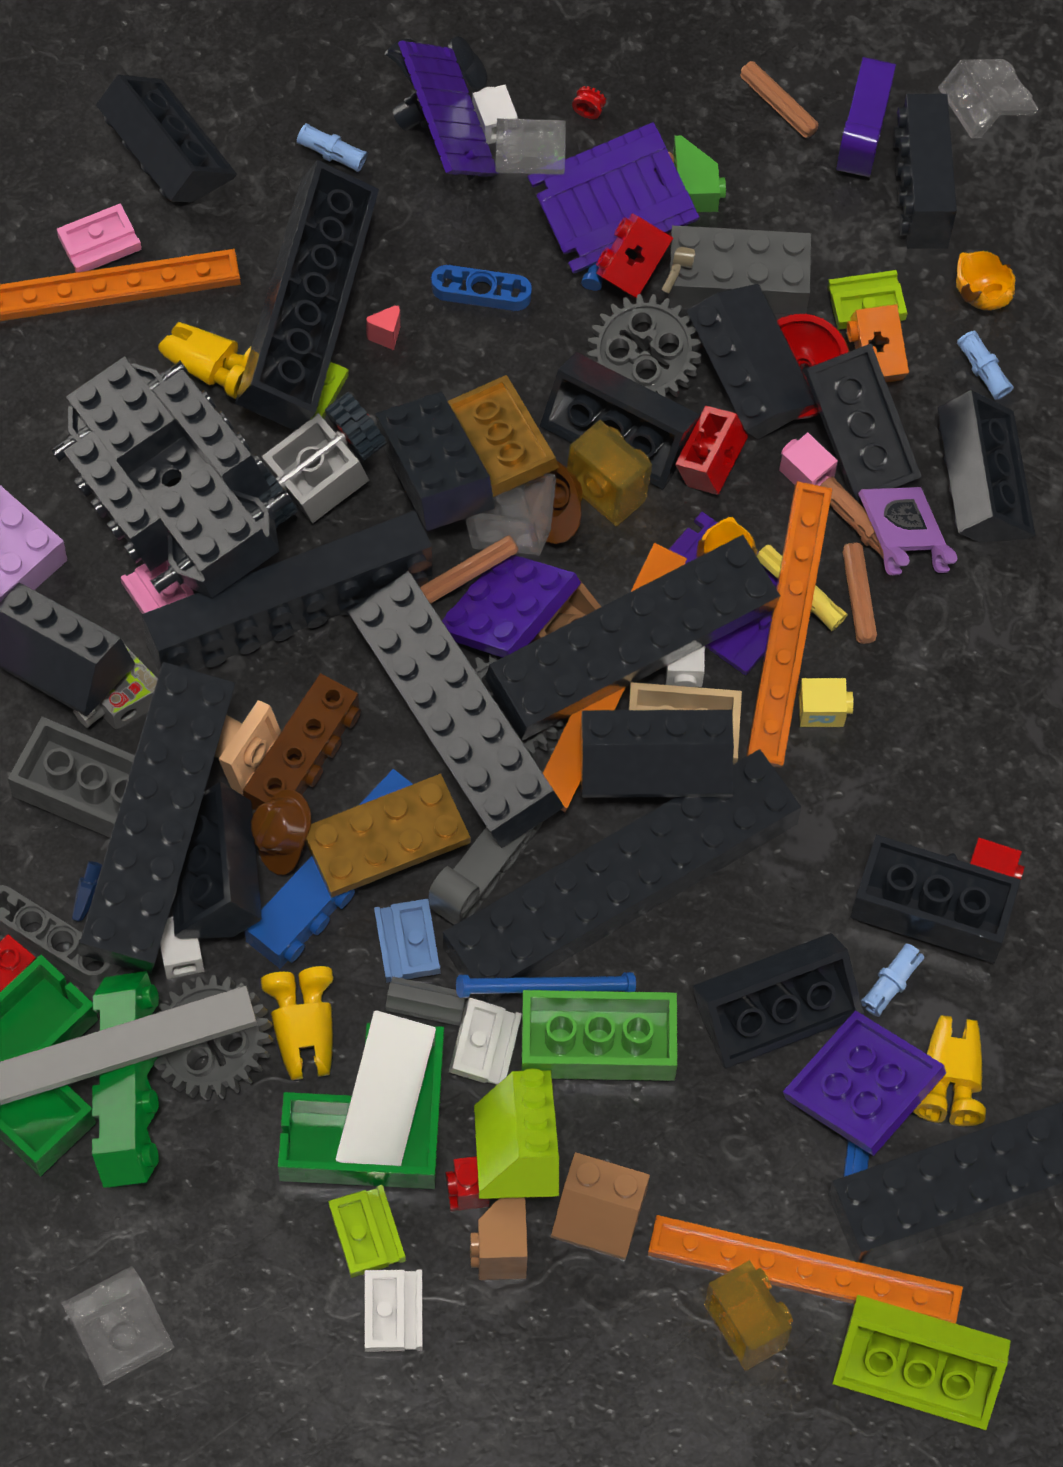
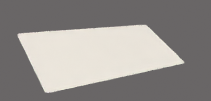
(386, 1091)

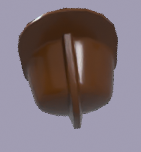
(566, 506)
(281, 830)

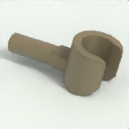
(682, 258)

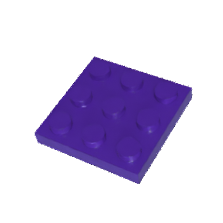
(509, 605)
(864, 1082)

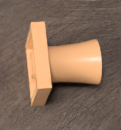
(246, 744)

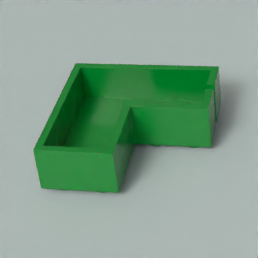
(33, 1018)
(316, 1126)

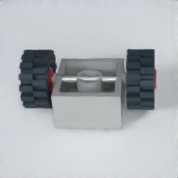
(316, 462)

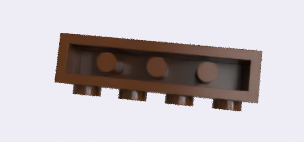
(305, 741)

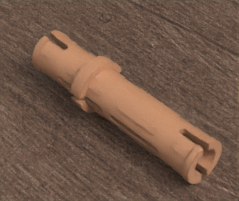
(853, 514)

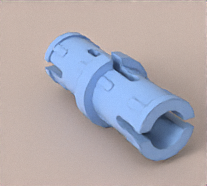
(331, 147)
(985, 365)
(892, 980)

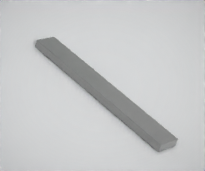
(126, 1044)

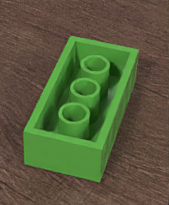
(600, 1034)

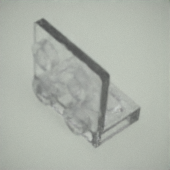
(983, 91)
(530, 146)

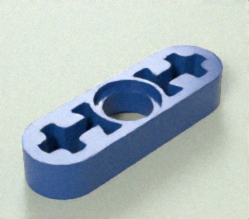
(491, 299)

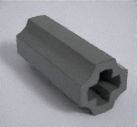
(425, 1001)

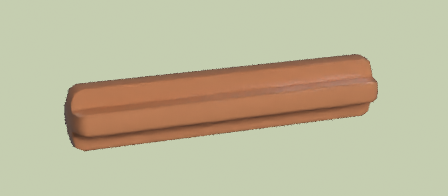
(779, 99)
(470, 568)
(859, 593)

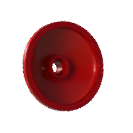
(812, 342)

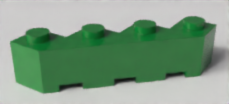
(124, 1096)

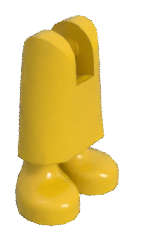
(206, 356)
(302, 1024)
(963, 1067)

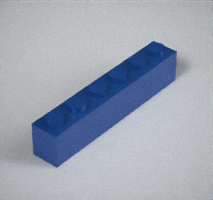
(304, 902)

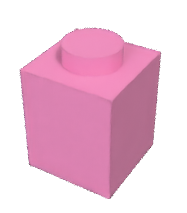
(807, 461)

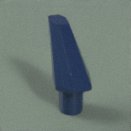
(86, 890)

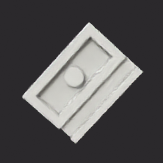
(484, 1042)
(393, 1310)

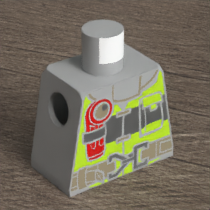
(127, 699)

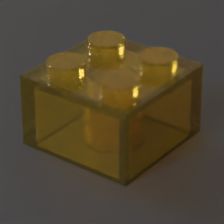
(610, 472)
(748, 1314)

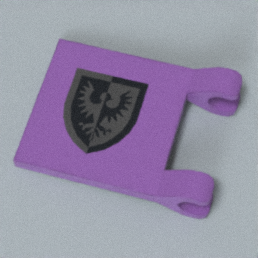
(905, 524)

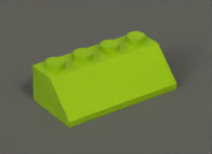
(518, 1138)
(922, 1362)

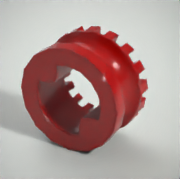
(588, 103)

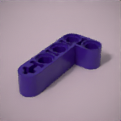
(865, 117)

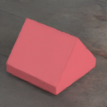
(384, 327)

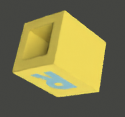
(824, 702)

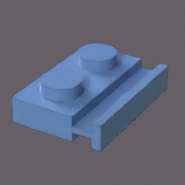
(407, 940)

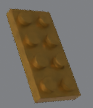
(503, 435)
(386, 835)

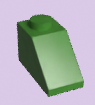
(698, 175)

